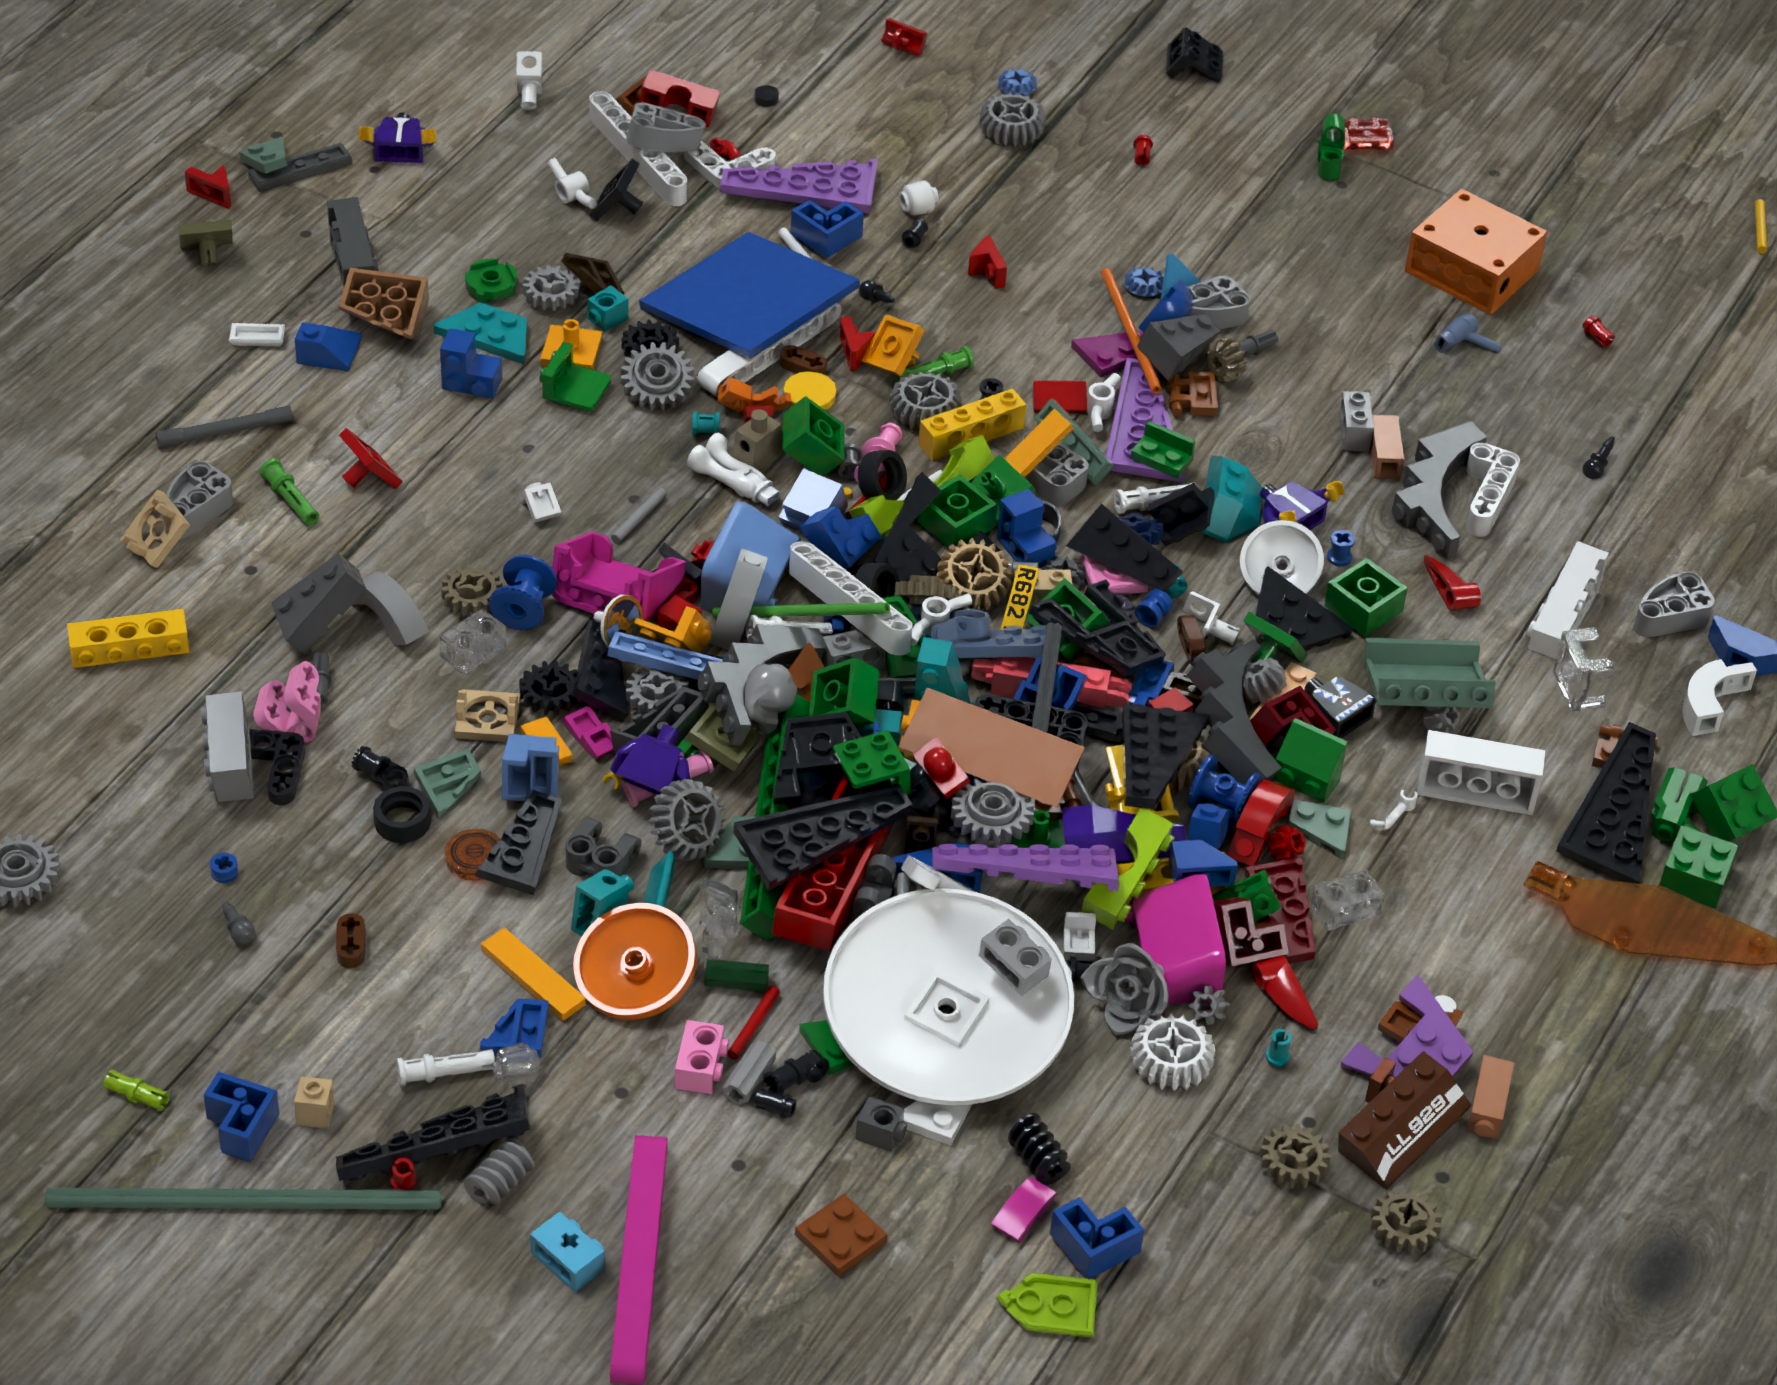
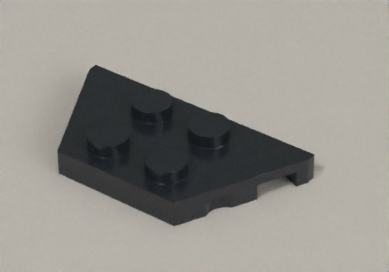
(1297, 612)

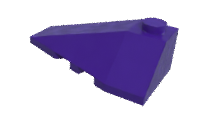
(1104, 826)

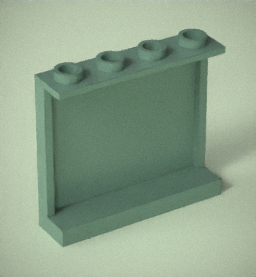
(1427, 673)

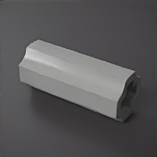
(749, 1073)

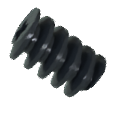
(1039, 1149)

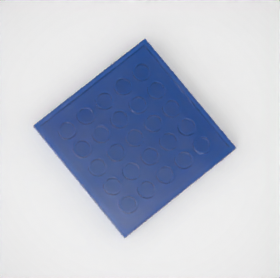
(749, 294)

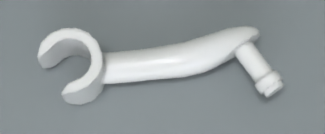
(1404, 804)

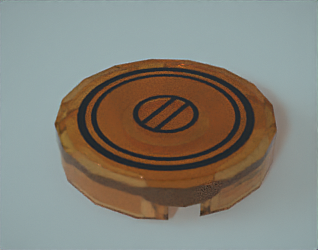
(468, 850)

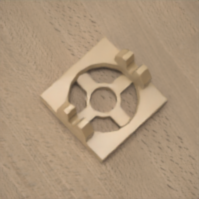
(170, 535)
(467, 698)

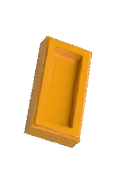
(544, 728)

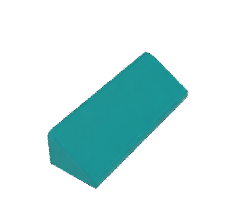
(660, 881)

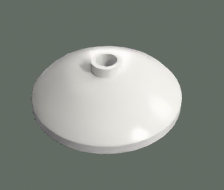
(1282, 543)

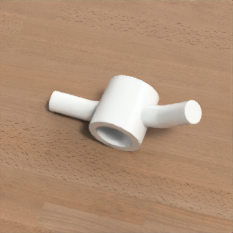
(571, 186)
(1101, 401)
(936, 611)

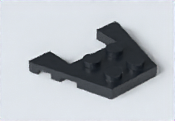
(809, 749)

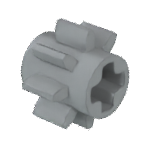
(1441, 718)
(1217, 1004)

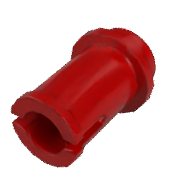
(1142, 149)
(1593, 327)
(403, 1175)

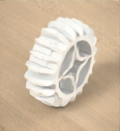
(1188, 1043)

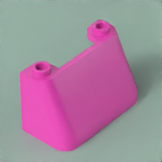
(592, 579)
(1182, 935)

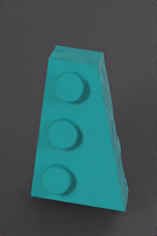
(939, 670)

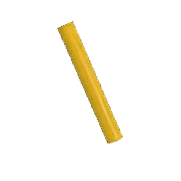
(1761, 234)

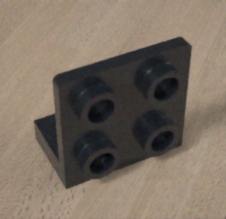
(1192, 49)

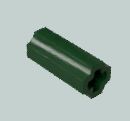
(736, 975)

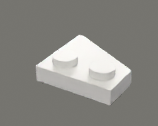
(935, 1120)

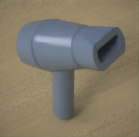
(1463, 329)

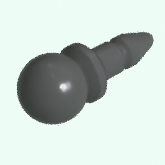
(241, 929)

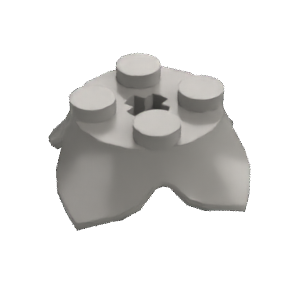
(1109, 983)

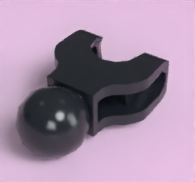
(929, 799)

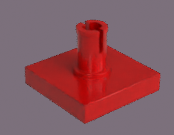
(367, 461)

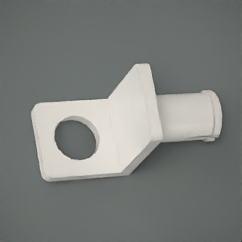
(529, 79)
(1213, 625)

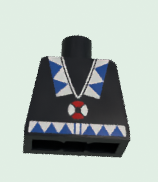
(1342, 703)

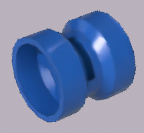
(1153, 608)

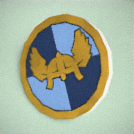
(619, 617)

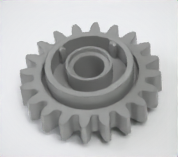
(675, 374)
(992, 812)
(27, 869)

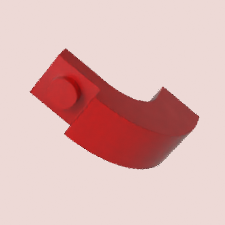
(1257, 819)

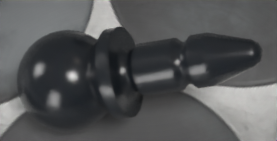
(874, 292)
(1595, 465)

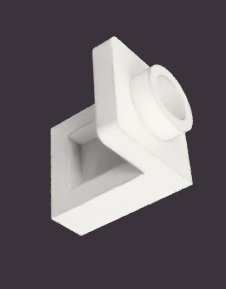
(1079, 935)

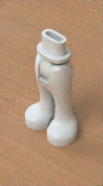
(737, 475)

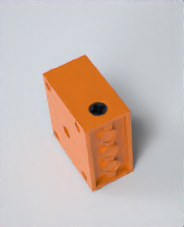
(1475, 251)

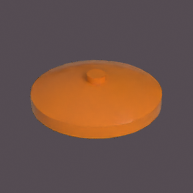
(635, 961)

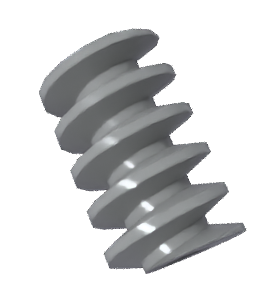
(499, 1172)

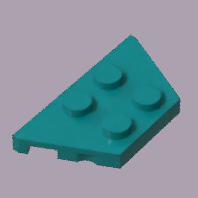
(494, 330)

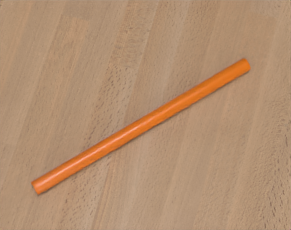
(1130, 330)

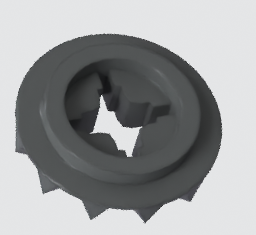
(1077, 571)

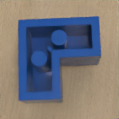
(827, 230)
(465, 369)
(1022, 530)
(840, 538)
(243, 1111)
(1095, 1243)

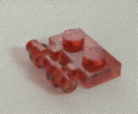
(1368, 134)

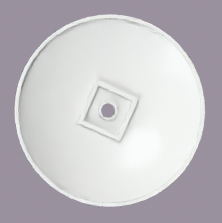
(924, 954)

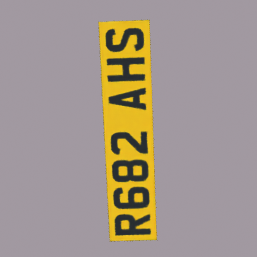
(1020, 597)

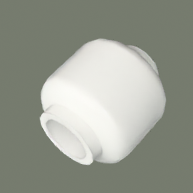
(918, 198)

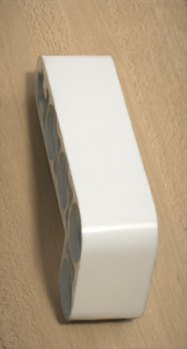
(1498, 472)

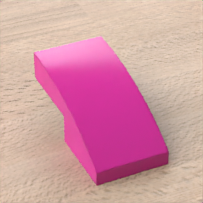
(589, 732)
(1023, 1208)

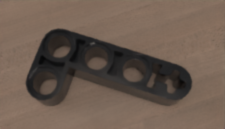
(1062, 722)

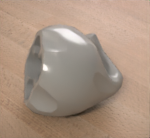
(767, 693)

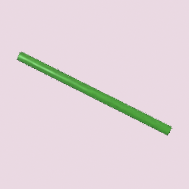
(816, 610)

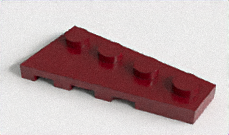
(1290, 889)

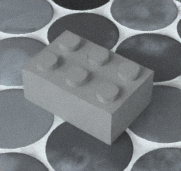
(227, 747)

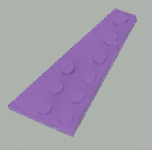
(819, 182)
(1134, 409)
(1033, 863)

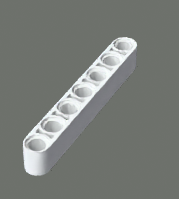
(654, 166)
(743, 368)
(838, 586)

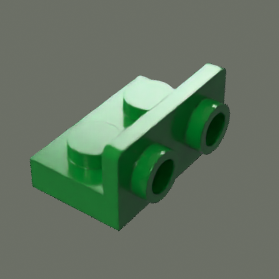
(1164, 450)
(1257, 889)

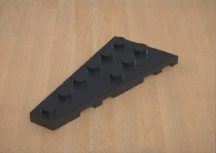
(1154, 749)
(1613, 816)
(802, 837)
(442, 1135)

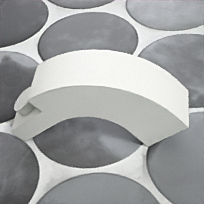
(1700, 707)

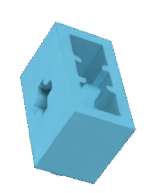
(568, 1251)

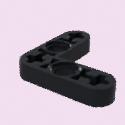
(278, 752)

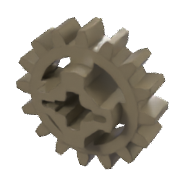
(923, 587)
(469, 589)
(1294, 1156)
(1422, 1223)

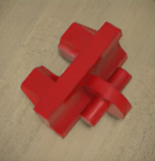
(904, 37)

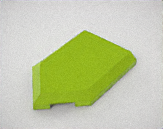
(1053, 1304)

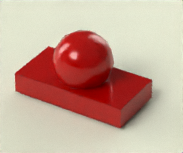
(941, 768)

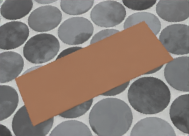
(995, 746)

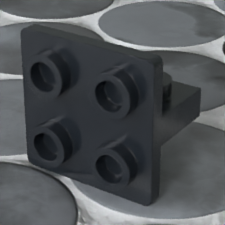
(1183, 512)

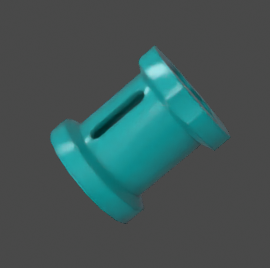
(705, 423)

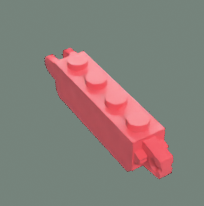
(1008, 672)

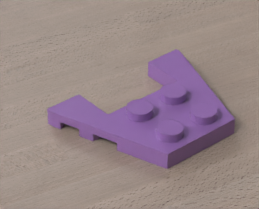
(1432, 1034)

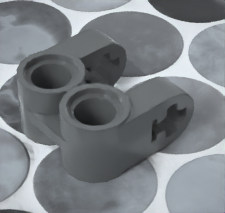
(586, 857)
(877, 885)

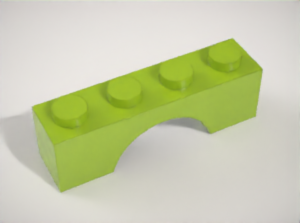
(1145, 839)

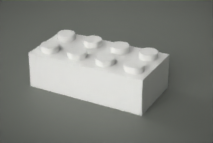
(1480, 772)

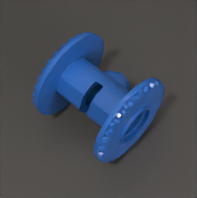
(520, 601)
(1221, 788)

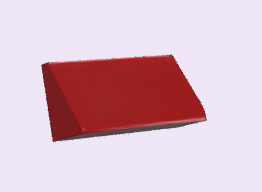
(1069, 394)

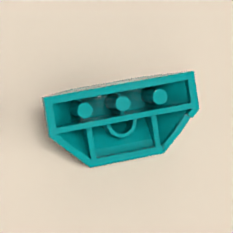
(1235, 500)

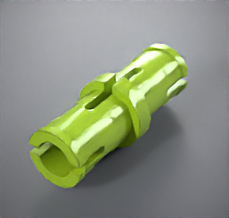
(136, 1090)

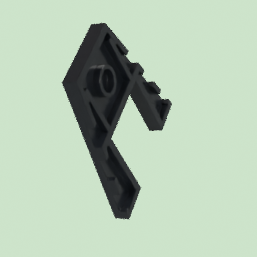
(903, 546)
(1118, 645)

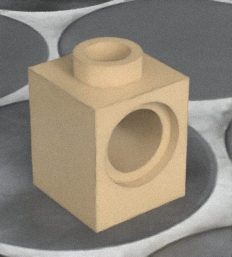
(314, 1102)

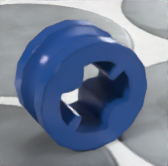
(229, 873)

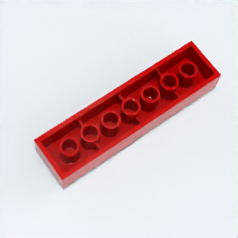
(823, 896)

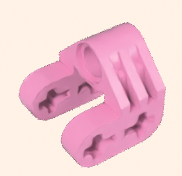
(298, 695)

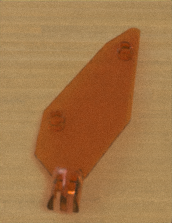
(1651, 919)

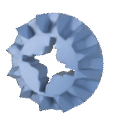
(1008, 82)
(1135, 281)

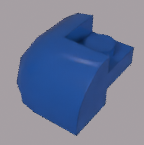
(1173, 305)
(1066, 689)

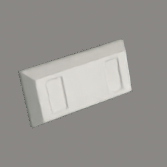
(256, 334)

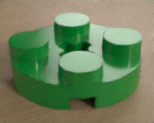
(502, 283)

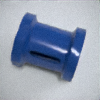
(1341, 545)

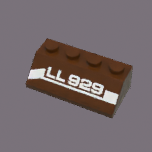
(1403, 1120)

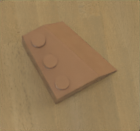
(387, 300)

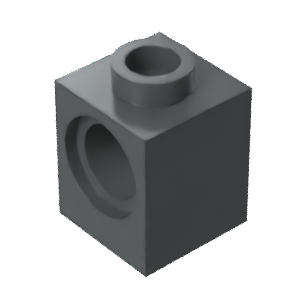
(880, 1124)

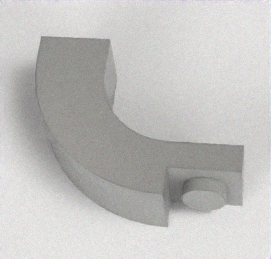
(738, 599)
(393, 607)

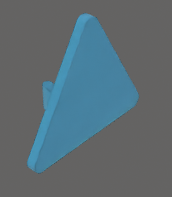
(1174, 271)

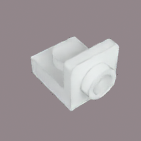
(541, 501)

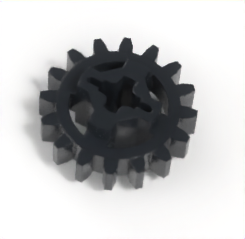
(645, 334)
(548, 687)

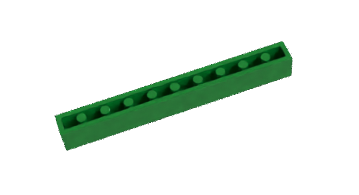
(758, 902)

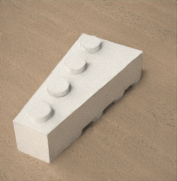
(1568, 599)

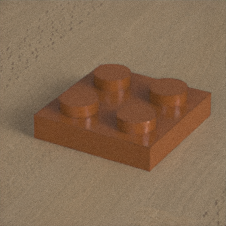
(841, 1234)

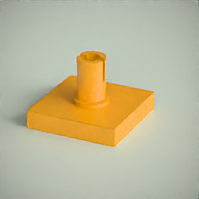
(585, 343)
(894, 345)

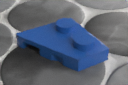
(522, 1024)

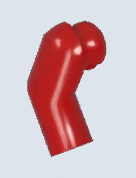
(724, 148)

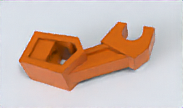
(739, 395)

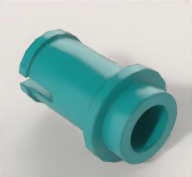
(1278, 1053)

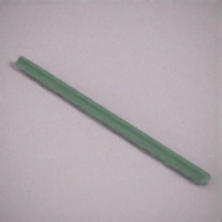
(242, 1198)

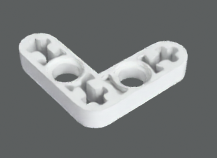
(759, 159)
(930, 877)

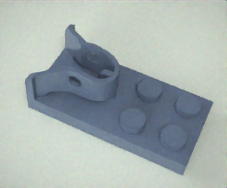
(975, 639)

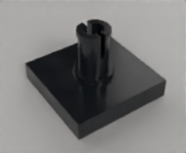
(617, 191)

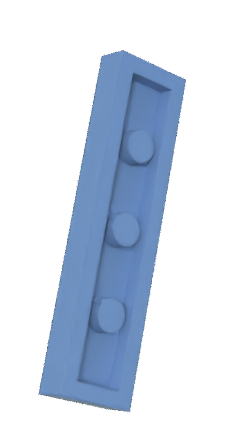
(658, 655)

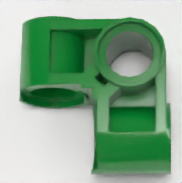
(1331, 147)

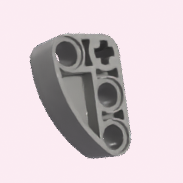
(664, 129)
(1221, 301)
(1059, 475)
(200, 494)
(1674, 606)

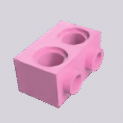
(700, 1056)

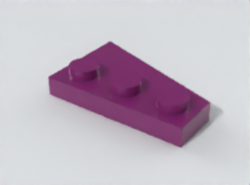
(1106, 352)

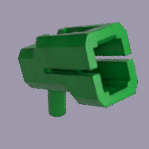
(1670, 814)

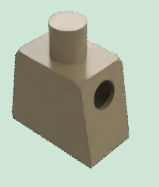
(759, 441)

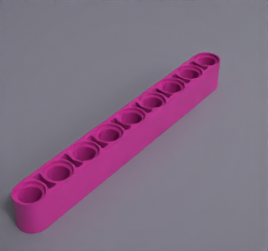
(639, 1261)

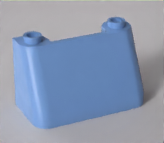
(754, 532)

